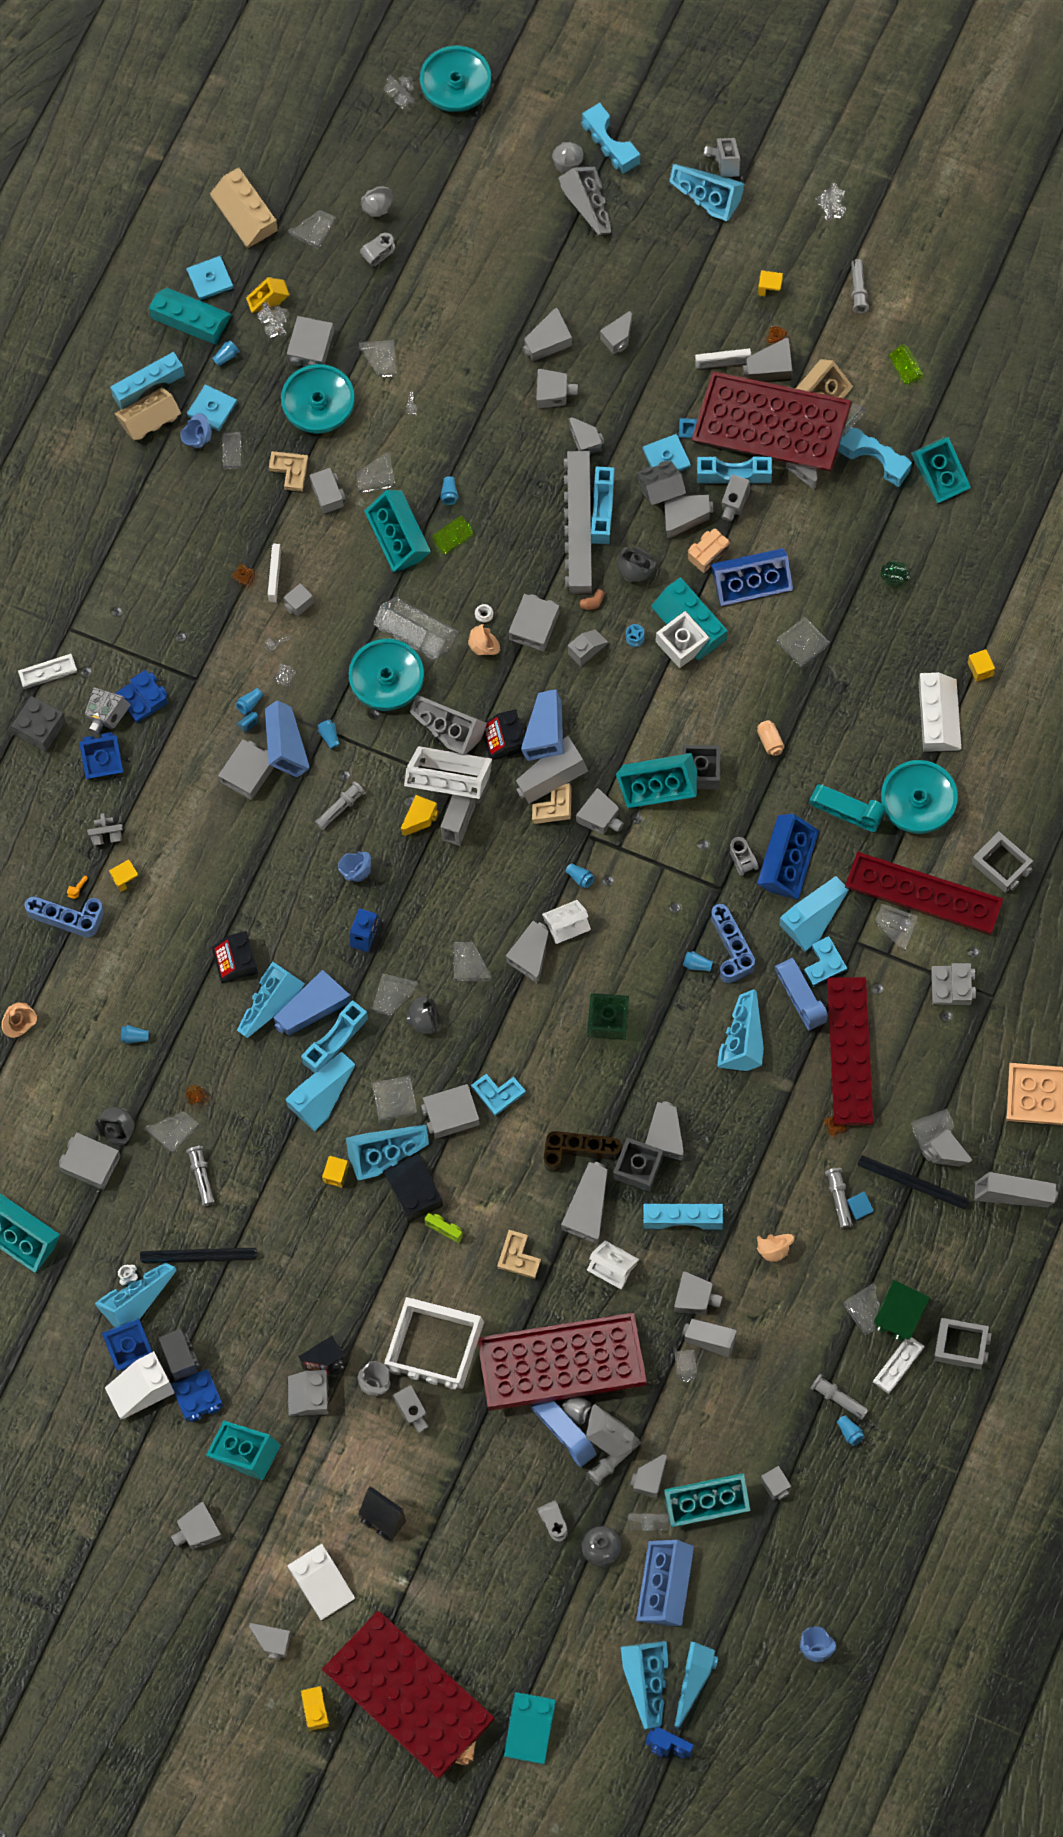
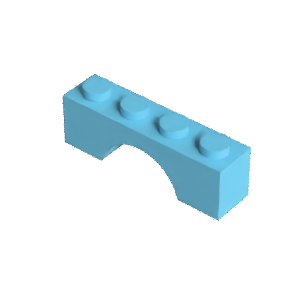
(622, 154)
(162, 371)
(857, 444)
(715, 471)
(602, 505)
(324, 1050)
(699, 1215)

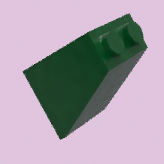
(900, 1310)

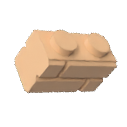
(708, 550)

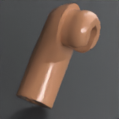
(593, 602)

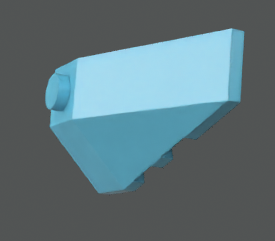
(714, 193)
(812, 915)
(744, 1041)
(321, 1091)
(136, 1298)
(698, 1669)
(644, 1671)

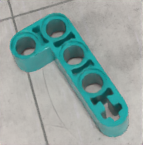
(847, 808)

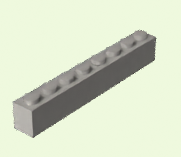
(579, 522)

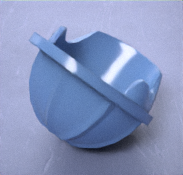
(197, 431)
(355, 866)
(817, 1644)

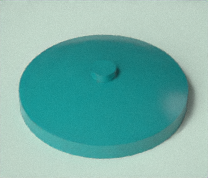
(455, 78)
(317, 398)
(386, 674)
(919, 796)

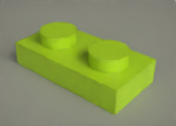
(437, 1223)

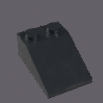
(413, 1188)
(381, 1514)

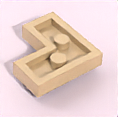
(293, 465)
(557, 809)
(514, 1260)

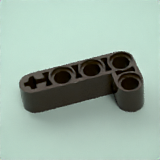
(582, 1150)

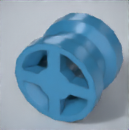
(636, 631)

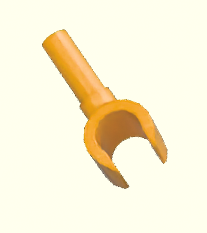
(73, 892)

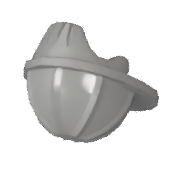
(567, 156)
(377, 201)
(374, 1378)

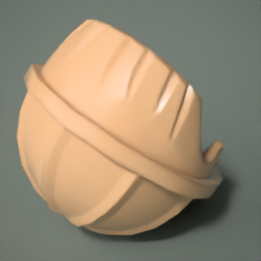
(483, 642)
(18, 1019)
(774, 1247)

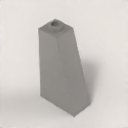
(551, 773)
(1014, 1190)
(587, 1205)

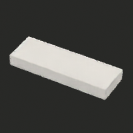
(722, 358)
(274, 573)
(47, 671)
(898, 1364)

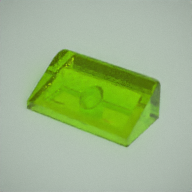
(906, 364)
(452, 534)

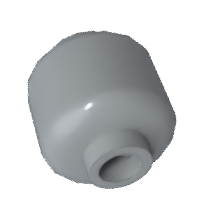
(577, 1409)

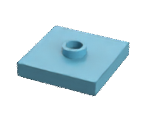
(209, 278)
(213, 405)
(667, 450)

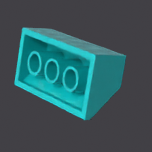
(189, 315)
(397, 530)
(680, 598)
(658, 780)
(24, 1235)
(706, 1500)

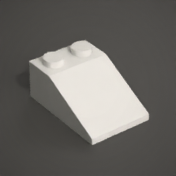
(139, 1386)
(321, 1582)

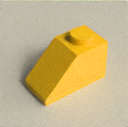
(271, 291)
(419, 816)
(314, 1708)

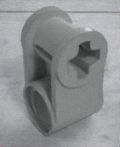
(377, 249)
(743, 859)
(553, 1518)

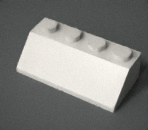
(939, 712)

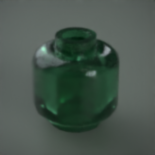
(894, 573)

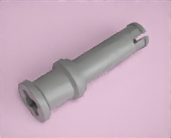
(859, 293)
(346, 799)
(199, 1167)
(837, 1188)
(831, 1392)
(607, 1465)

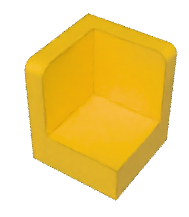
(769, 281)
(981, 665)
(122, 874)
(335, 1171)

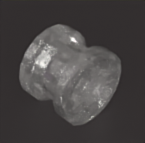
(284, 675)

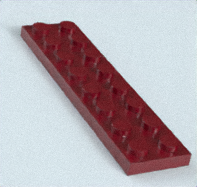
(924, 893)
(850, 1051)

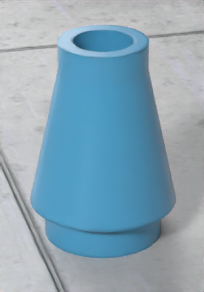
(225, 353)
(449, 492)
(249, 701)
(329, 734)
(580, 875)
(697, 962)
(132, 1034)
(851, 1431)

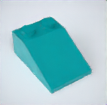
(941, 469)
(243, 1449)
(529, 1728)

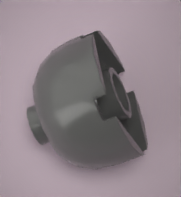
(635, 564)
(423, 1015)
(115, 1124)
(601, 1546)

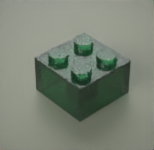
(608, 1016)

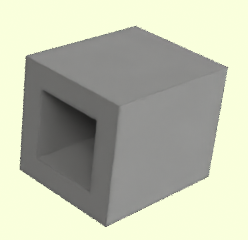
(298, 600)
(776, 1484)

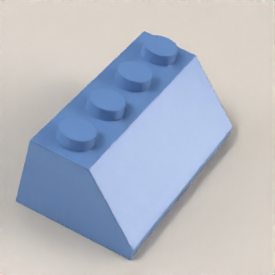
(665, 1583)

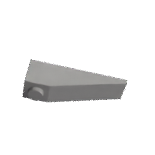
(583, 190)
(453, 728)

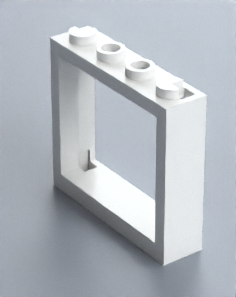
(444, 781)
(413, 1305)

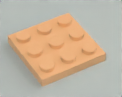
(1035, 1094)

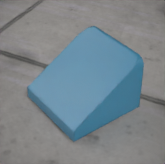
(687, 427)
(248, 722)
(859, 1205)

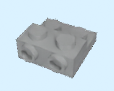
(953, 984)

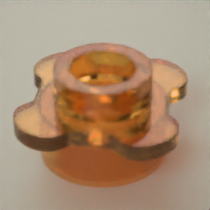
(775, 331)
(244, 579)
(194, 1094)
(832, 1130)

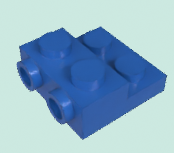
(143, 696)
(101, 755)
(126, 1344)
(197, 1396)
(663, 1742)

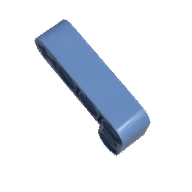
(64, 913)
(729, 941)
(810, 1010)
(565, 1430)

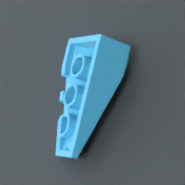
(275, 993)
(379, 1150)

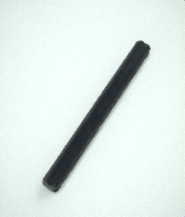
(913, 1182)
(198, 1255)

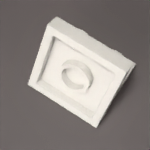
(567, 921)
(612, 1264)

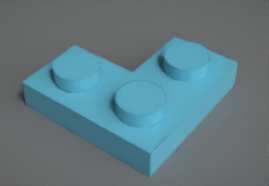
(829, 963)
(497, 1098)

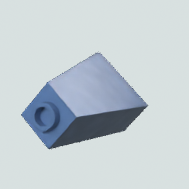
(545, 727)
(284, 740)
(312, 1003)

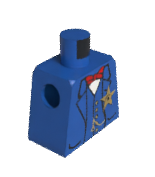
(365, 927)

